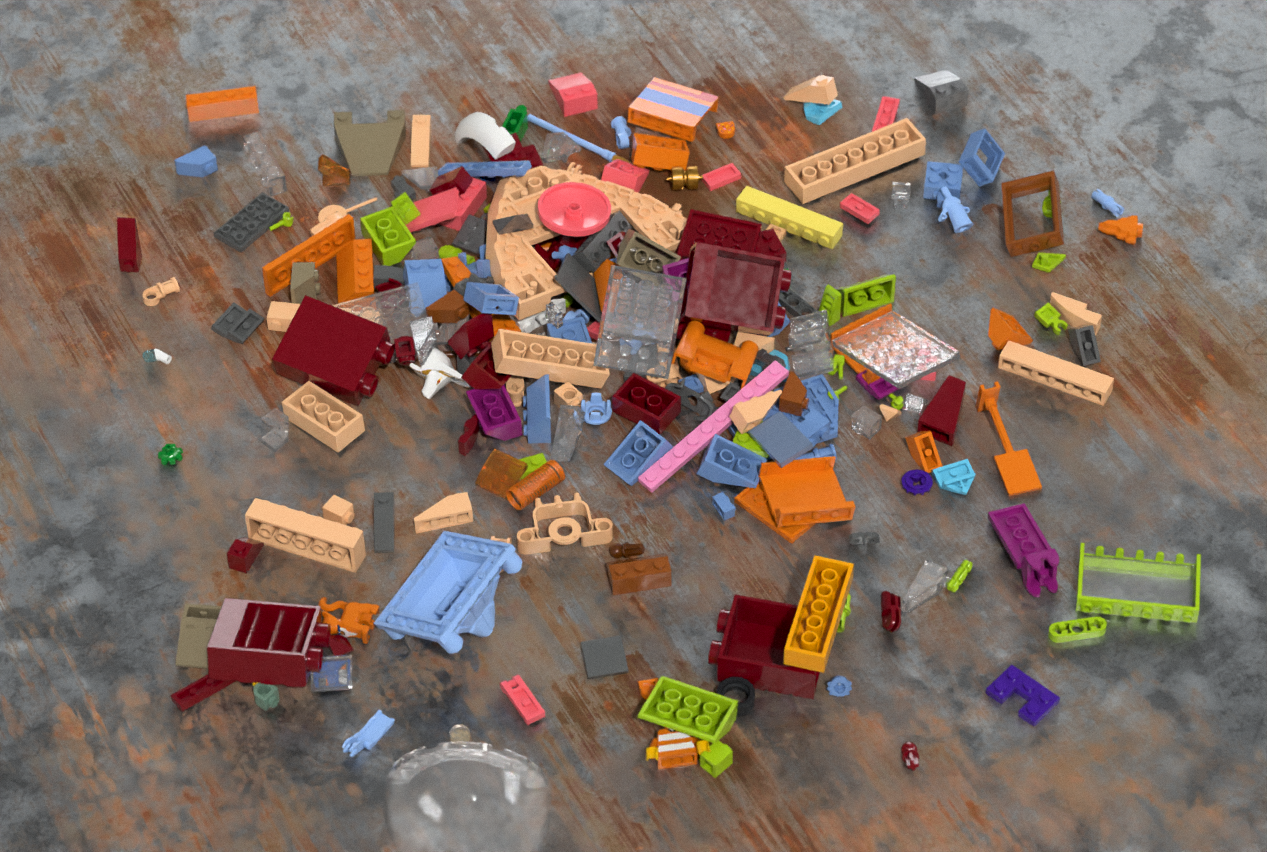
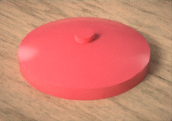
(574, 209)

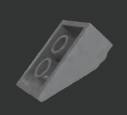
(943, 90)

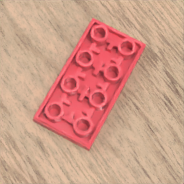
(435, 209)

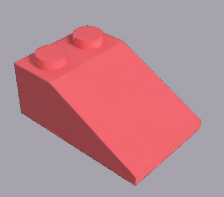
(574, 94)

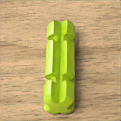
(959, 576)

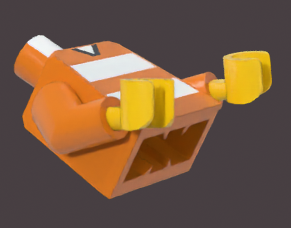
(675, 749)

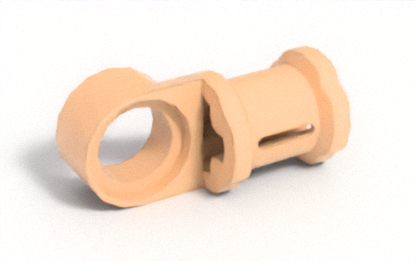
(160, 291)

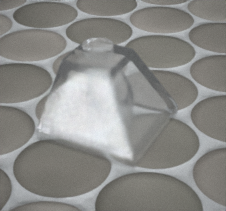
(421, 177)

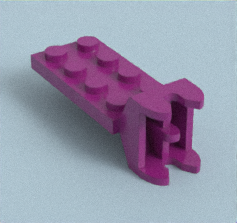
(1027, 547)

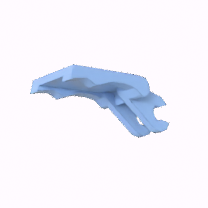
(369, 734)

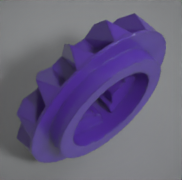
(916, 476)

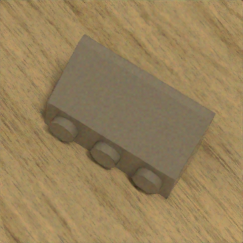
(644, 254)

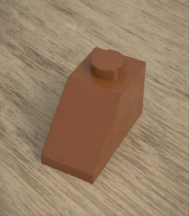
(449, 308)
(794, 396)

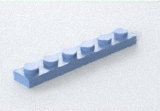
(489, 169)

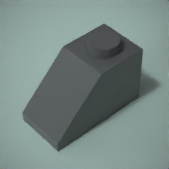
(1084, 344)

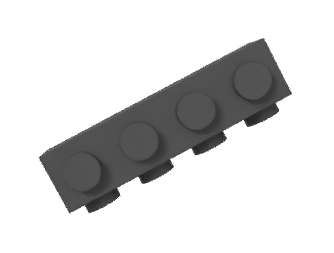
(595, 247)

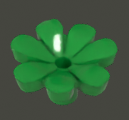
(170, 453)

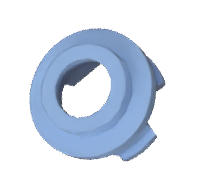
(596, 403)

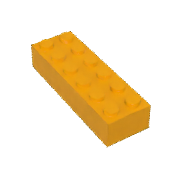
(818, 614)

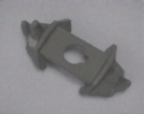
(704, 406)

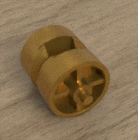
(685, 178)

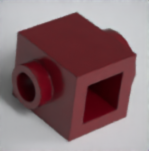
(405, 350)

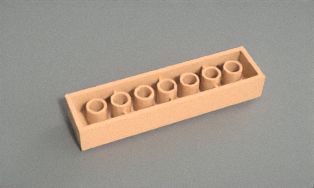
(854, 160)

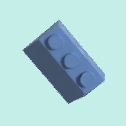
(538, 411)

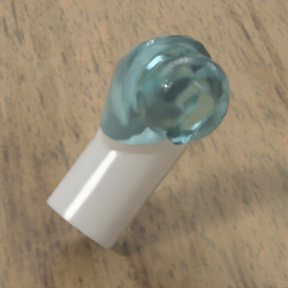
(156, 355)

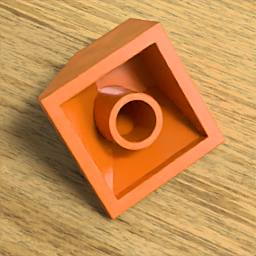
(1004, 328)

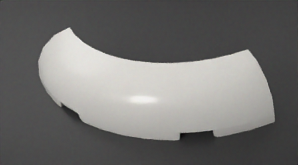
(485, 131)

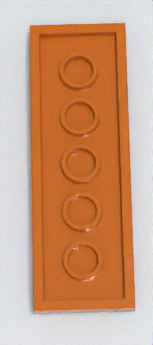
(316, 249)

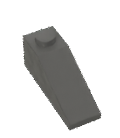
(384, 522)

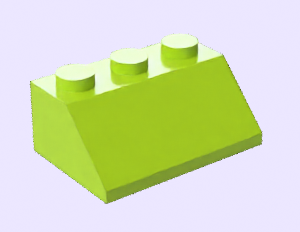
(389, 235)
(867, 294)

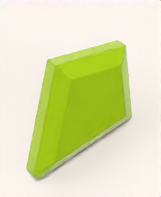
(1047, 261)

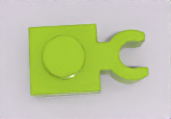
(1049, 317)

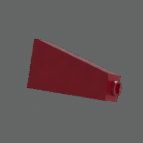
(944, 411)

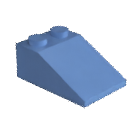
(430, 278)
(637, 453)
(730, 463)

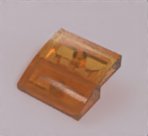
(500, 473)

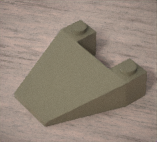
(370, 147)

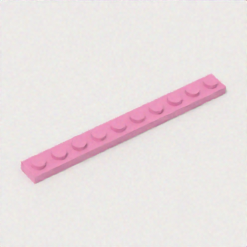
(714, 424)

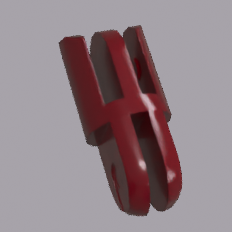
(890, 611)

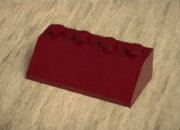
(482, 372)

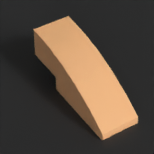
(1075, 312)

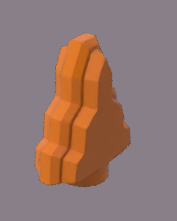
(1124, 228)

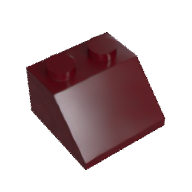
(473, 336)

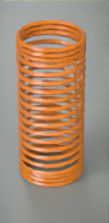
(550, 476)

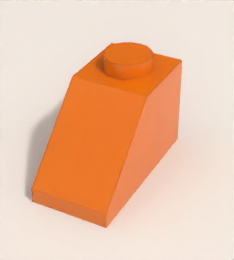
(924, 450)

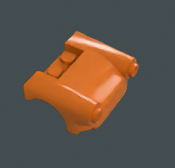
(715, 357)

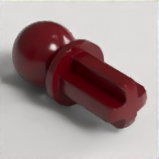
(910, 755)

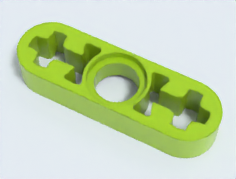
(1082, 623)

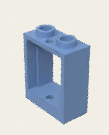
(981, 172)
(487, 297)

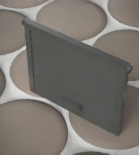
(579, 285)

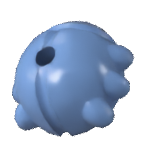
(839, 686)

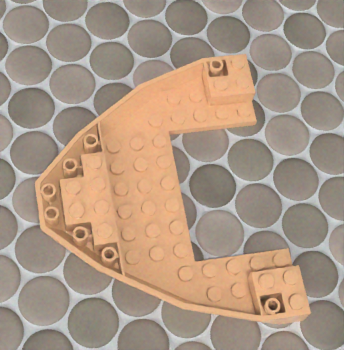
(518, 264)

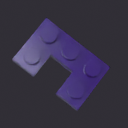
(1039, 698)

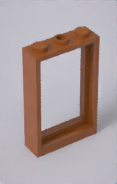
(1024, 187)

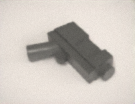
(401, 186)

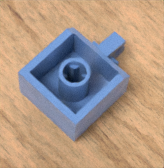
(941, 175)

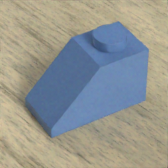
(196, 163)

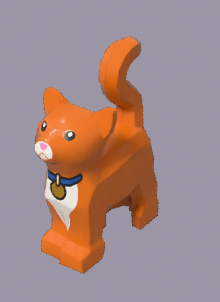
(352, 618)

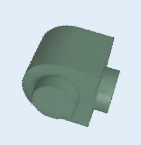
(266, 696)

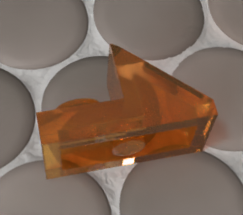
(332, 172)

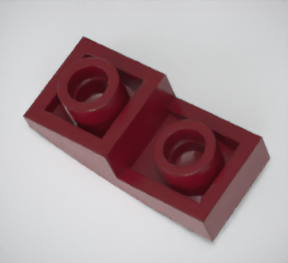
(470, 435)

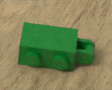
(517, 121)

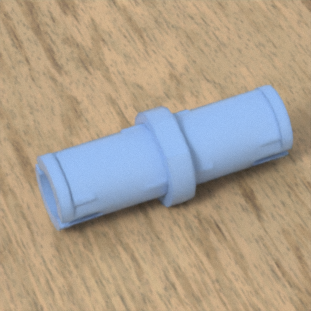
(1107, 202)

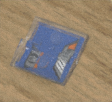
(334, 675)

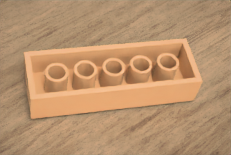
(541, 355)
(305, 535)

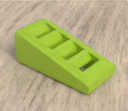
(831, 305)

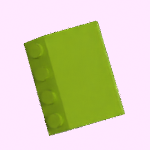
(690, 710)

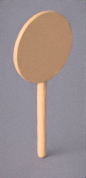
(333, 208)

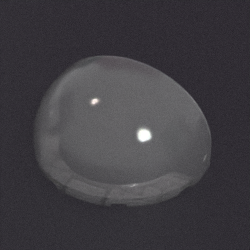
(466, 800)

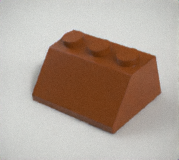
(639, 574)

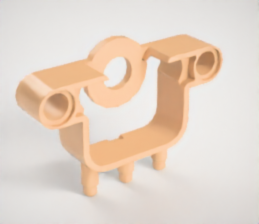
(599, 529)

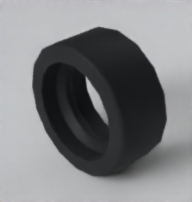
(743, 685)

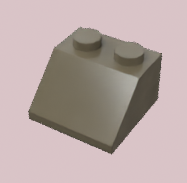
(304, 281)

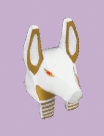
(438, 373)

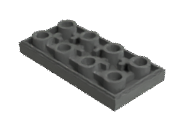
(251, 222)

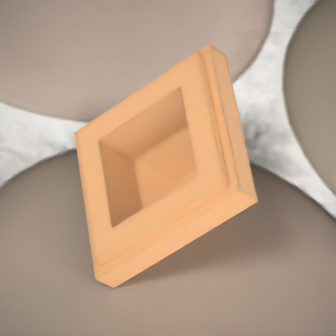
(889, 412)

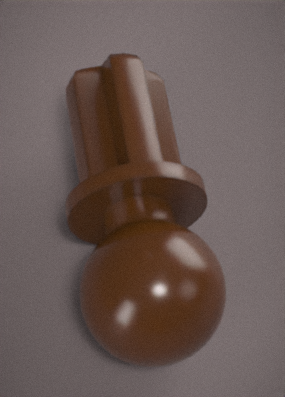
(626, 550)

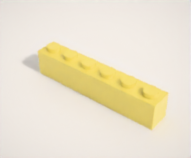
(790, 217)

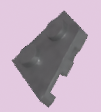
(471, 235)

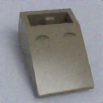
(195, 633)

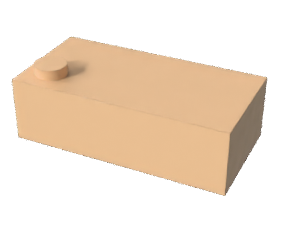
(323, 416)

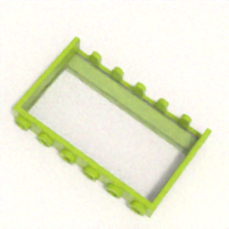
(1138, 585)

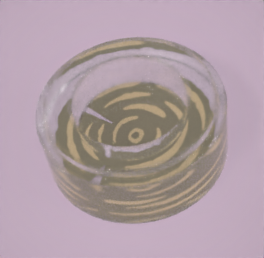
(459, 733)

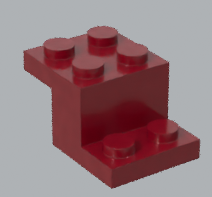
(519, 153)

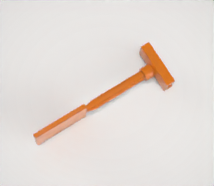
(1014, 466)

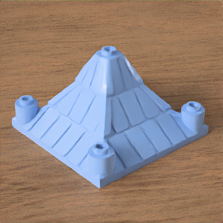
(450, 591)

